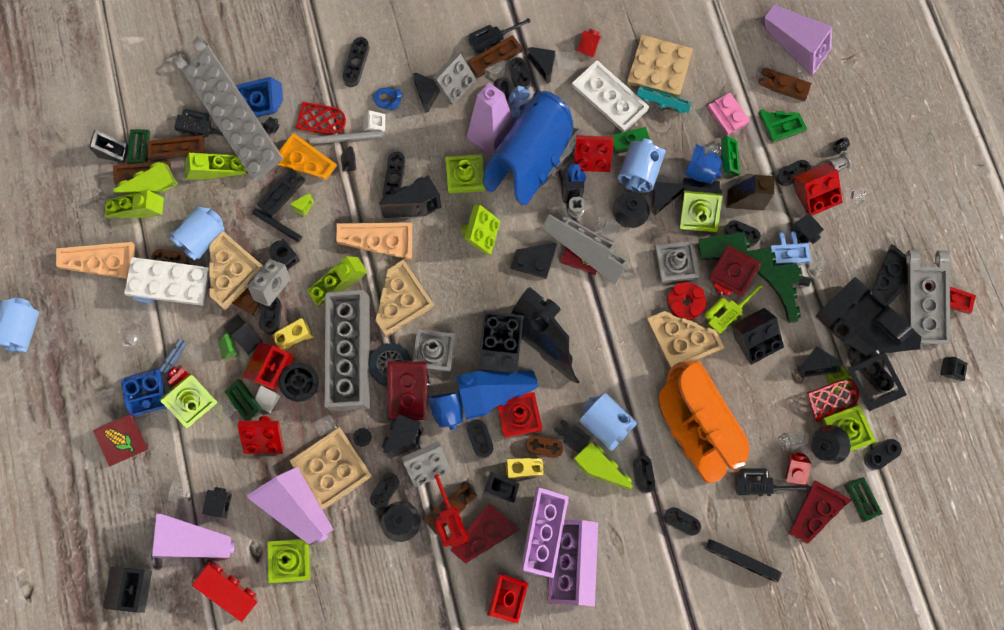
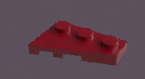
(817, 511)
(484, 533)

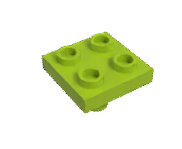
(465, 173)
(700, 211)
(481, 229)
(188, 400)
(854, 424)
(288, 561)

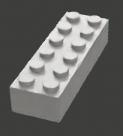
(347, 351)

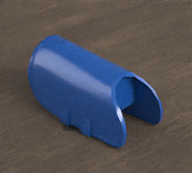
(531, 146)

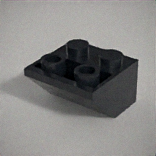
(758, 335)
(403, 437)
(127, 589)

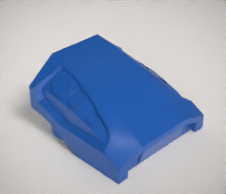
(143, 392)

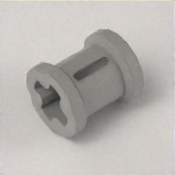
(840, 162)
(578, 212)

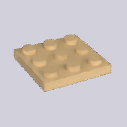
(660, 65)
(331, 468)

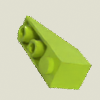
(211, 166)
(156, 179)
(135, 205)
(339, 278)
(597, 466)

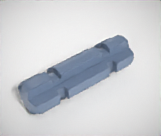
(173, 356)

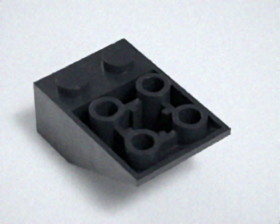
(412, 201)
(500, 341)

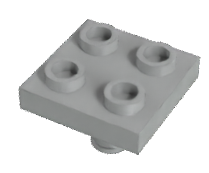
(454, 78)
(677, 262)
(435, 348)
(425, 463)

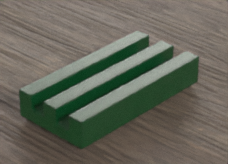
(140, 132)
(245, 398)
(856, 502)

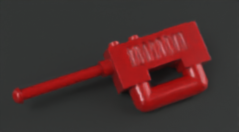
(453, 520)

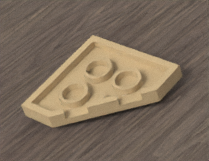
(229, 270)
(401, 299)
(682, 338)

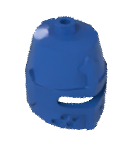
(703, 166)
(447, 409)

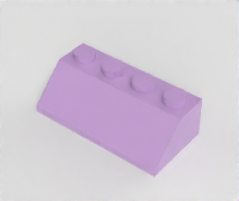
(544, 533)
(576, 565)

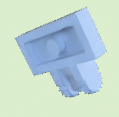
(518, 101)
(791, 252)

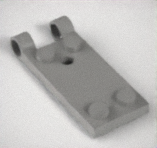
(929, 308)

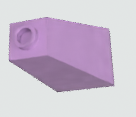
(800, 36)
(490, 120)
(293, 505)
(184, 540)

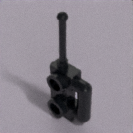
(490, 36)
(203, 127)
(761, 488)

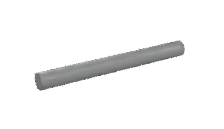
(345, 137)

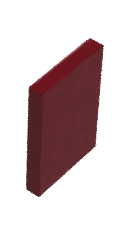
(407, 389)

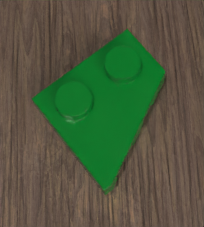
(782, 124)

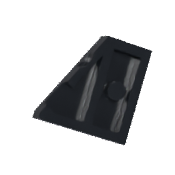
(534, 260)

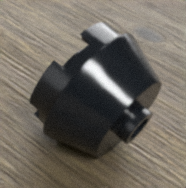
(631, 210)
(298, 382)
(830, 444)
(400, 521)

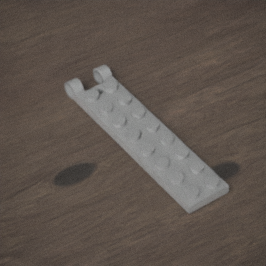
(230, 111)

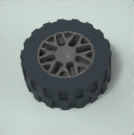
(381, 356)

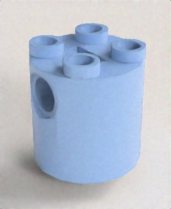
(641, 166)
(197, 231)
(17, 324)
(606, 420)

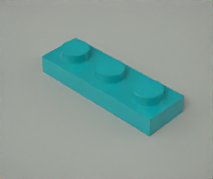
(663, 99)

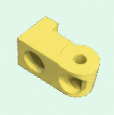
(292, 334)
(523, 468)

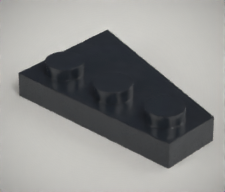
(892, 276)

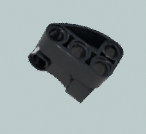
(869, 321)
(544, 332)

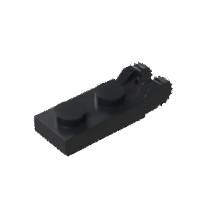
(280, 193)

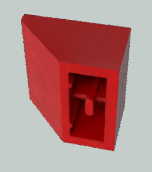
(818, 188)
(267, 366)

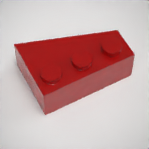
(224, 590)

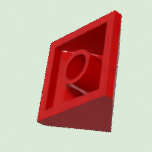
(507, 598)

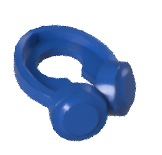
(392, 105)
(579, 175)

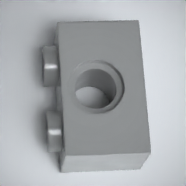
(269, 282)

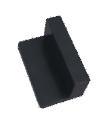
(697, 186)
(571, 189)

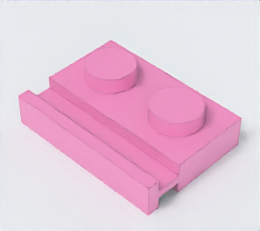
(728, 114)

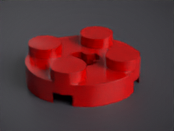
(691, 291)

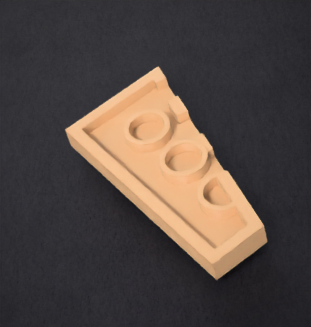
(382, 238)
(97, 259)

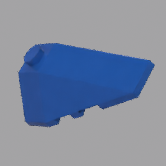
(262, 95)
(487, 389)

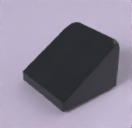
(348, 160)
(954, 368)

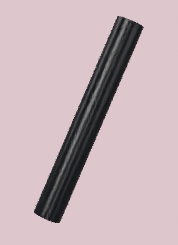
(277, 225)

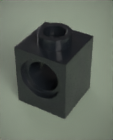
(807, 229)
(289, 259)
(217, 503)

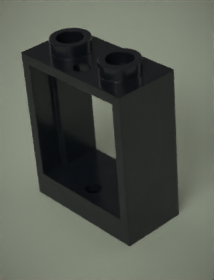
(885, 398)

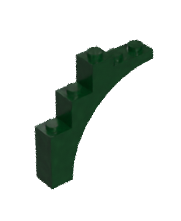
(779, 277)

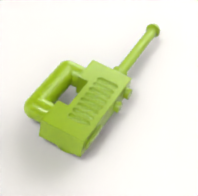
(732, 312)

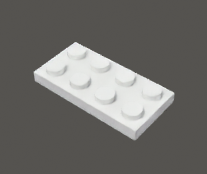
(610, 96)
(167, 281)

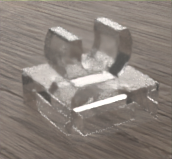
(175, 491)

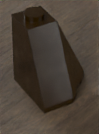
(751, 192)

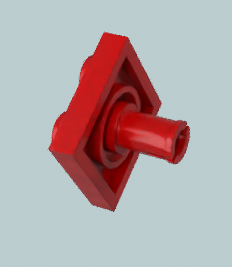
(594, 153)
(520, 416)
(261, 436)

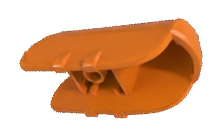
(702, 421)

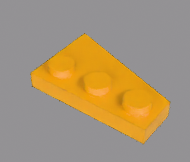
(305, 158)

